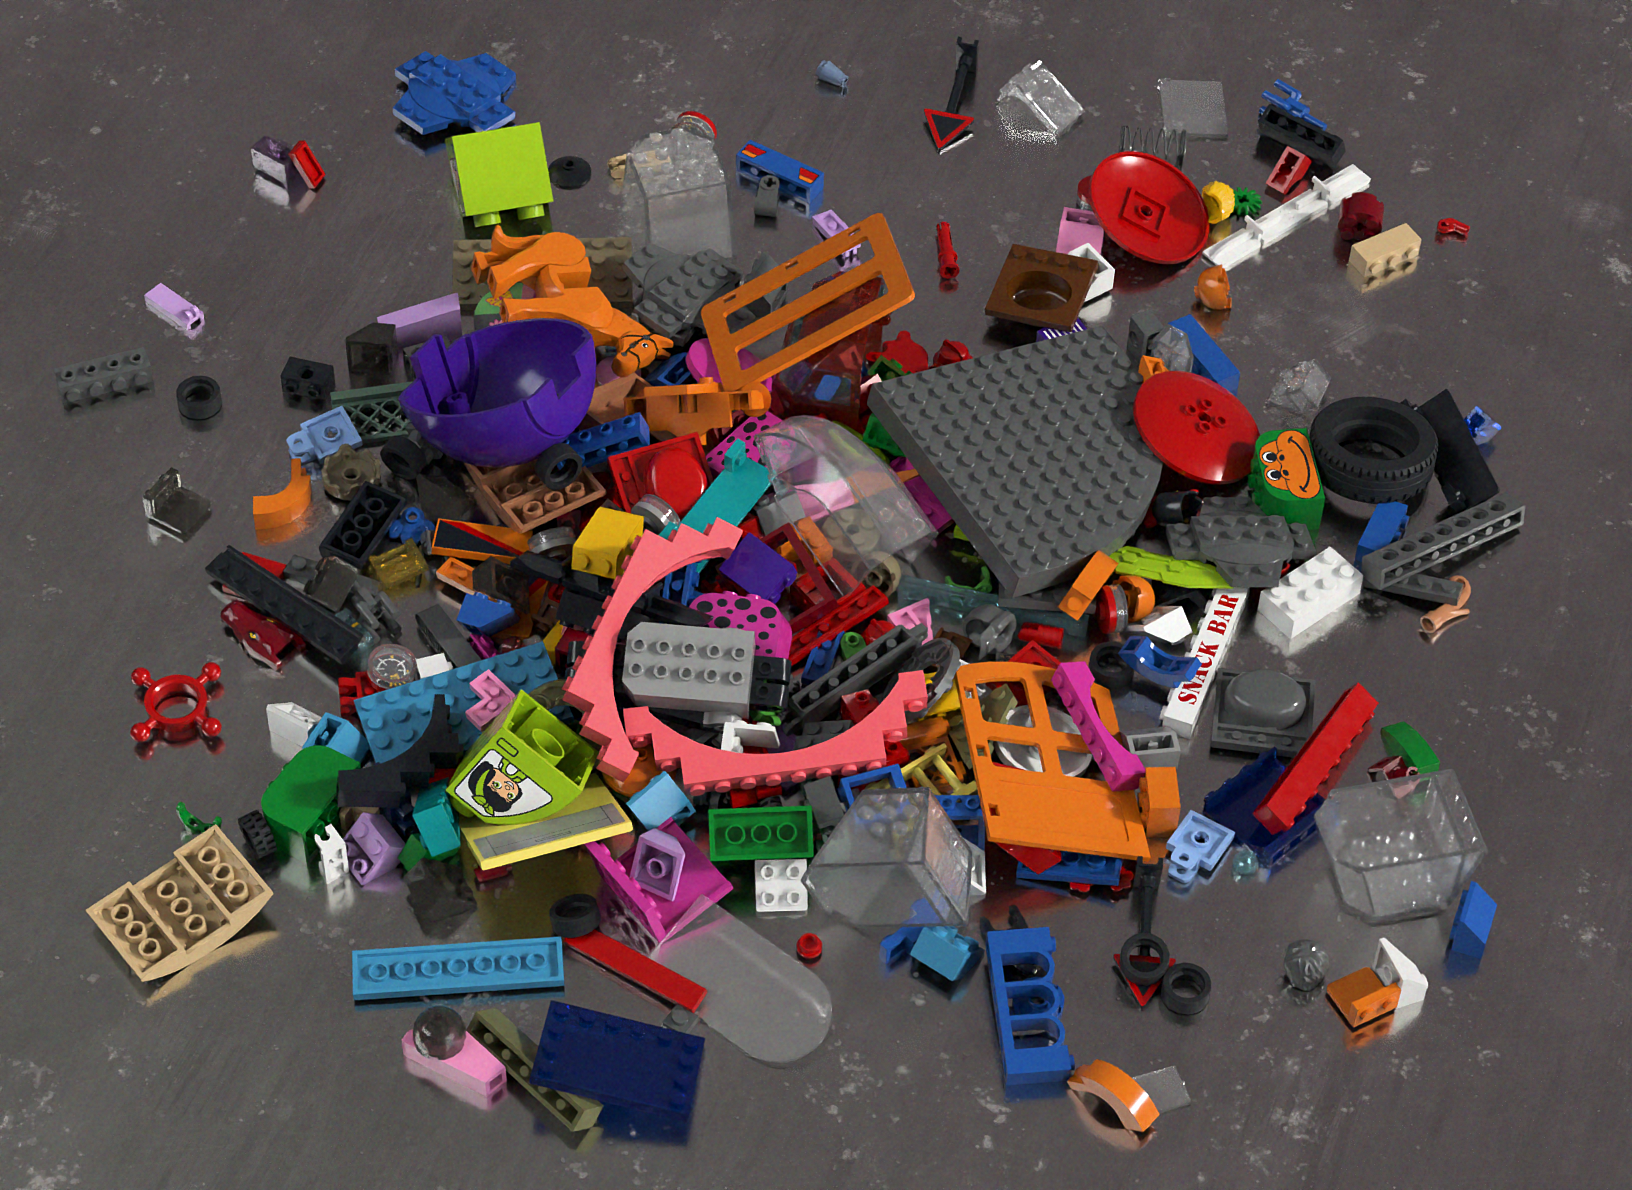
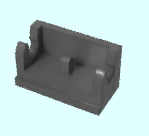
(824, 804)

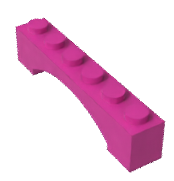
(1118, 765)

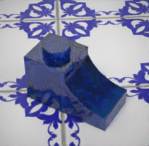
(1481, 425)

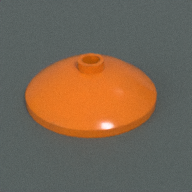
(640, 775)

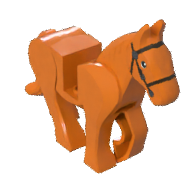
(560, 276)

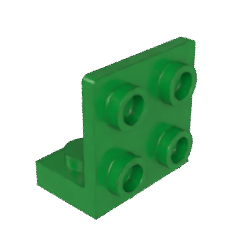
(878, 437)

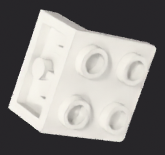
(740, 733)
(780, 885)

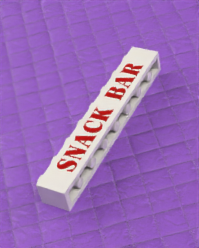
(1210, 648)

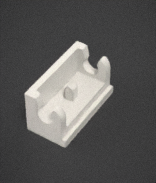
(333, 855)

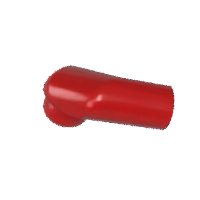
(1452, 225)

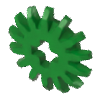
(1252, 201)

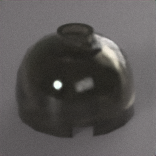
(439, 1032)

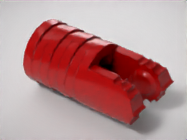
(1041, 634)

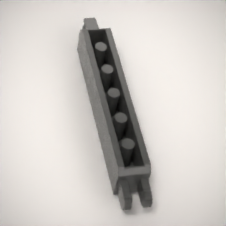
(852, 676)

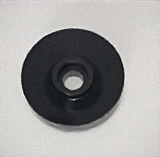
(569, 172)

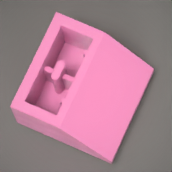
(1077, 229)

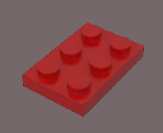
(1030, 654)

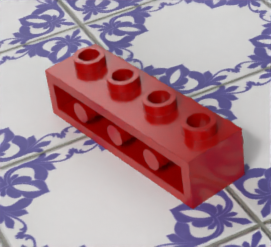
(857, 707)

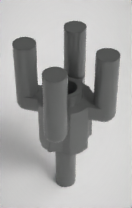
(372, 608)

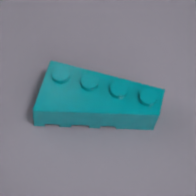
(437, 818)

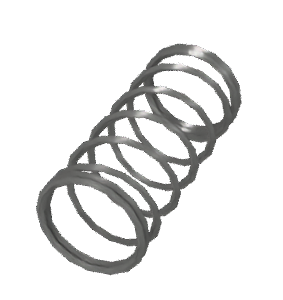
(1182, 147)

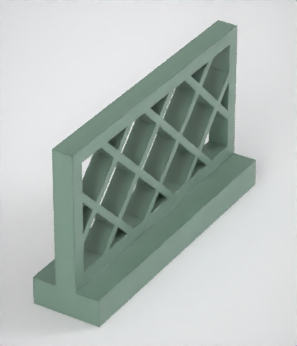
(376, 398)

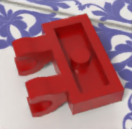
(348, 686)

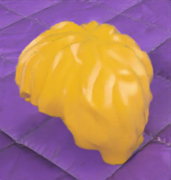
(1218, 200)

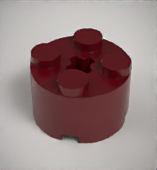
(1360, 216)

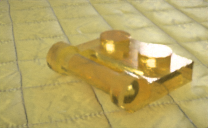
(398, 564)

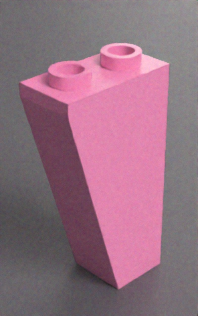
(470, 1067)

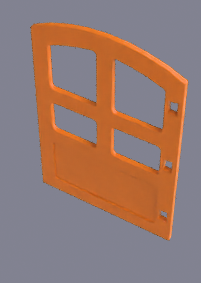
(1047, 805)

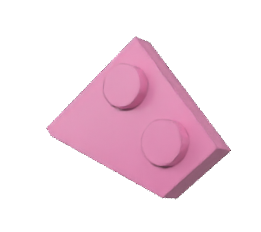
(912, 616)

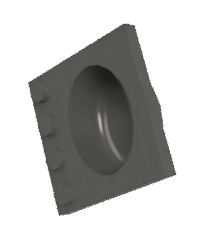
(1262, 711)

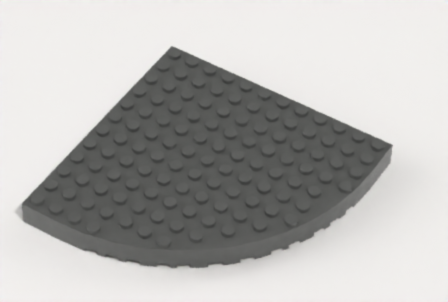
(1030, 452)

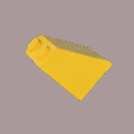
(606, 542)

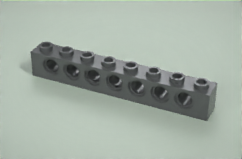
(1442, 540)

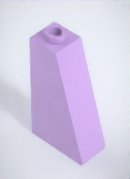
(423, 320)

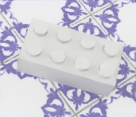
(1310, 592)

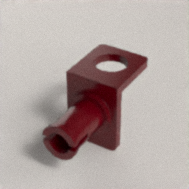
(572, 520)
(1393, 768)

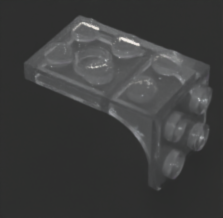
(1043, 96)

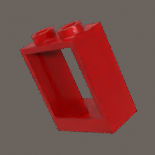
(805, 584)

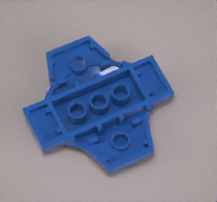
(454, 91)

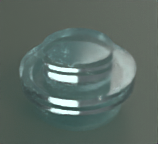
(1245, 862)

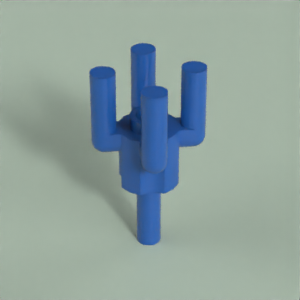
(1291, 104)

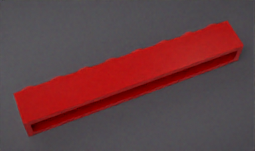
(1315, 759)

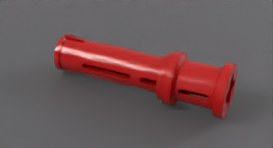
(947, 256)

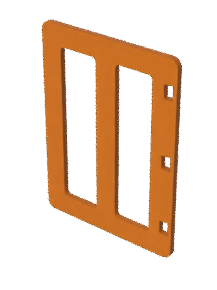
(885, 263)

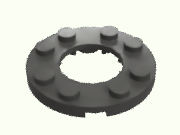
(938, 652)

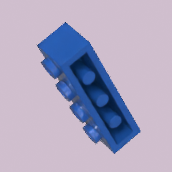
(609, 439)
(680, 585)

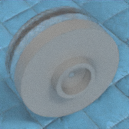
(656, 513)
(553, 543)

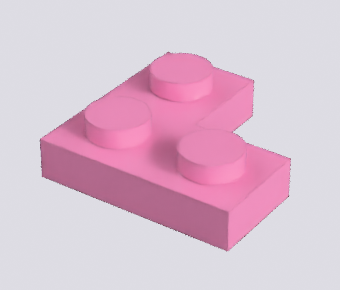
(493, 697)

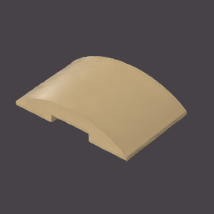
(182, 907)

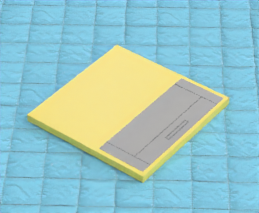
(586, 819)

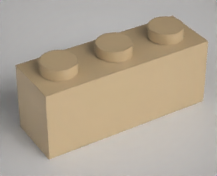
(1385, 250)

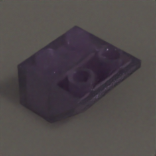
(272, 158)

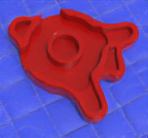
(904, 351)

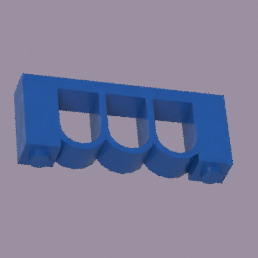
(1027, 1064)

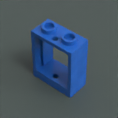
(892, 773)
(966, 810)

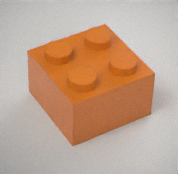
(1159, 801)

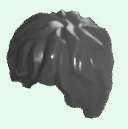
(1306, 963)

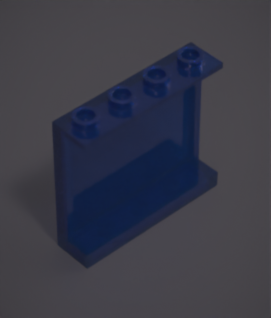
(1240, 796)

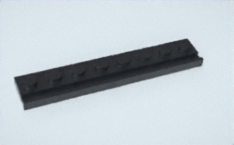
(285, 604)

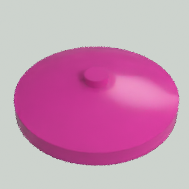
(703, 364)

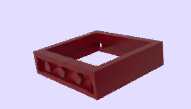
(774, 540)

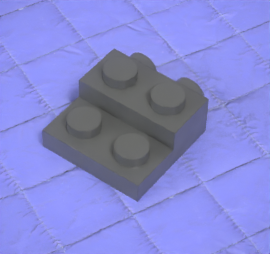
(820, 732)

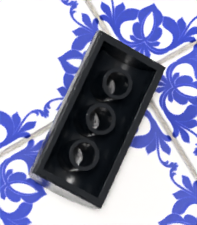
(362, 525)

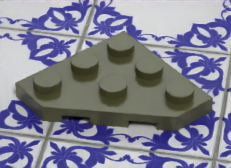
(993, 709)

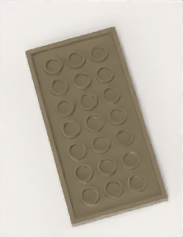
(604, 256)

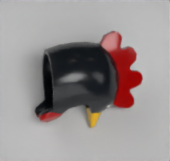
(1167, 508)

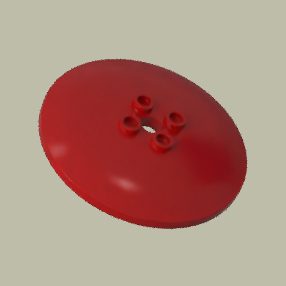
(1174, 207)
(1206, 450)

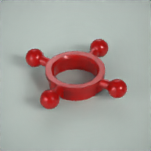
(175, 683)

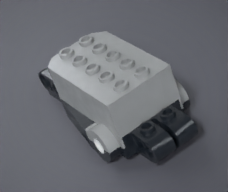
(695, 674)

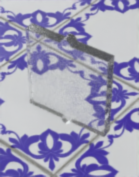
(1164, 1088)

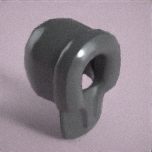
(989, 629)

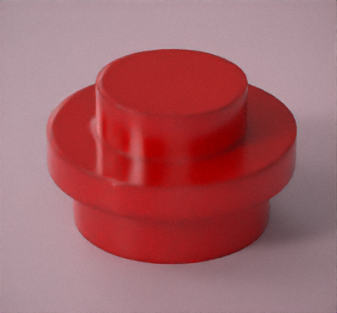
(809, 945)

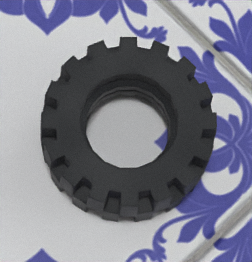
(257, 834)

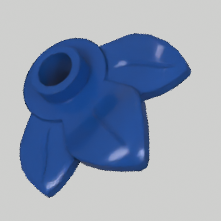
(409, 528)

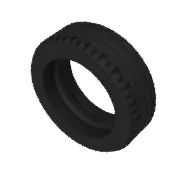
(1378, 421)

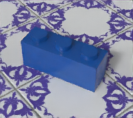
(1383, 528)

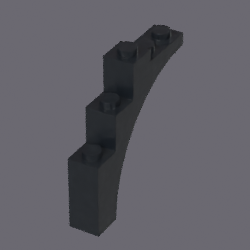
(387, 782)

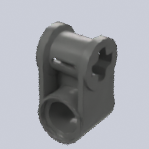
(768, 197)

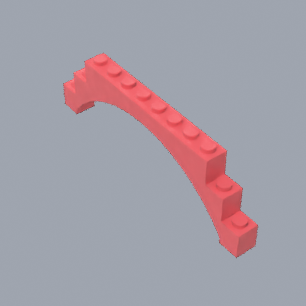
(593, 679)
(721, 770)

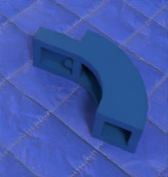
(1156, 664)

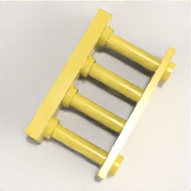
(935, 756)

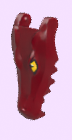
(259, 634)

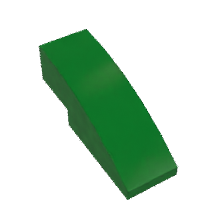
(1411, 747)

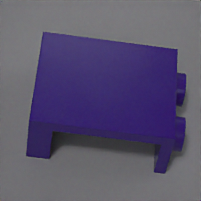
(758, 569)

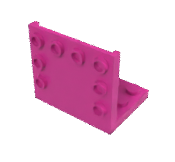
(651, 910)

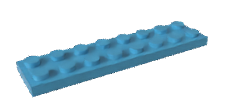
(457, 968)

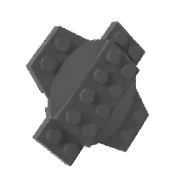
(681, 286)
(1240, 541)

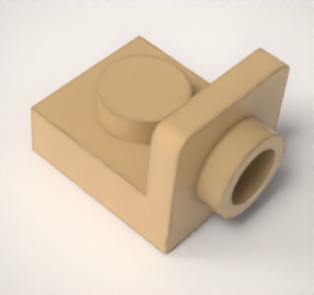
(350, 814)

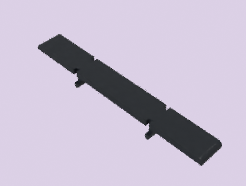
(599, 587)

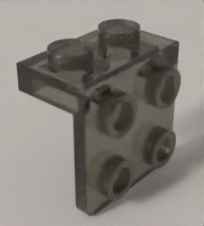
(173, 504)

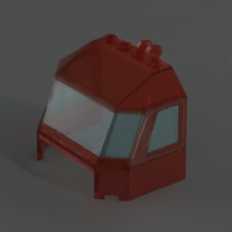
(831, 377)

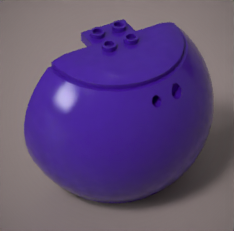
(502, 390)

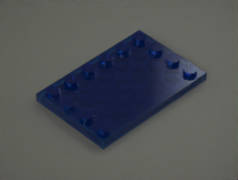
(617, 1060)

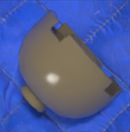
(884, 576)

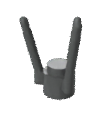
(426, 547)

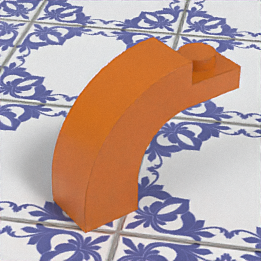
(286, 505)
(1088, 585)
(1118, 1090)

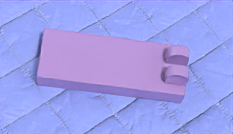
(829, 225)
(173, 306)

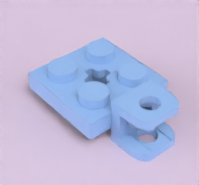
(314, 436)
(1190, 854)

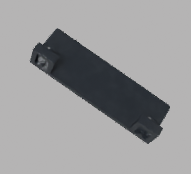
(1458, 457)

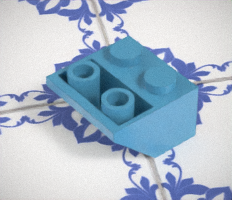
(340, 736)
(660, 802)
(947, 951)

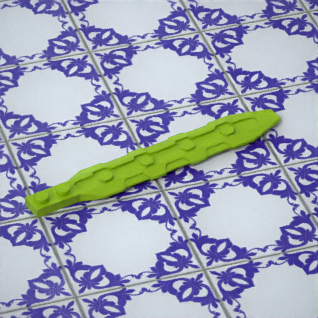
(1159, 567)

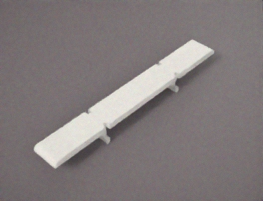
(1286, 216)

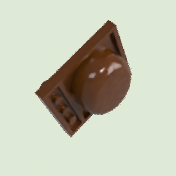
(1041, 288)

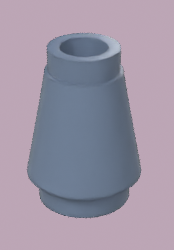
(830, 73)

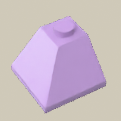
(658, 863)

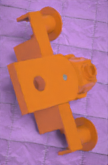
(702, 406)

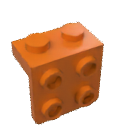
(1363, 996)

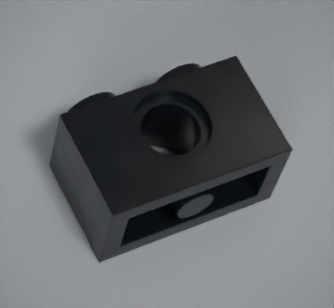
(307, 378)

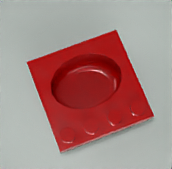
(668, 469)

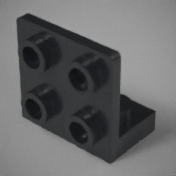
(1167, 594)

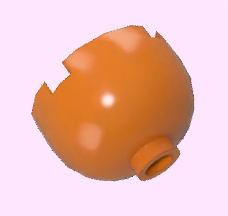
(1213, 288)
(1138, 595)

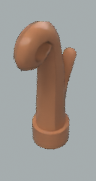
(1434, 619)

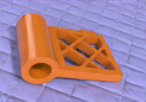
(929, 733)

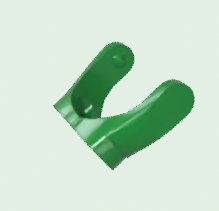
(186, 818)

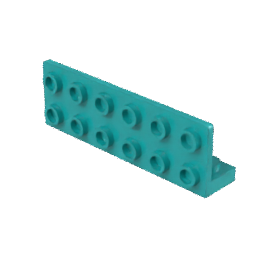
(729, 495)

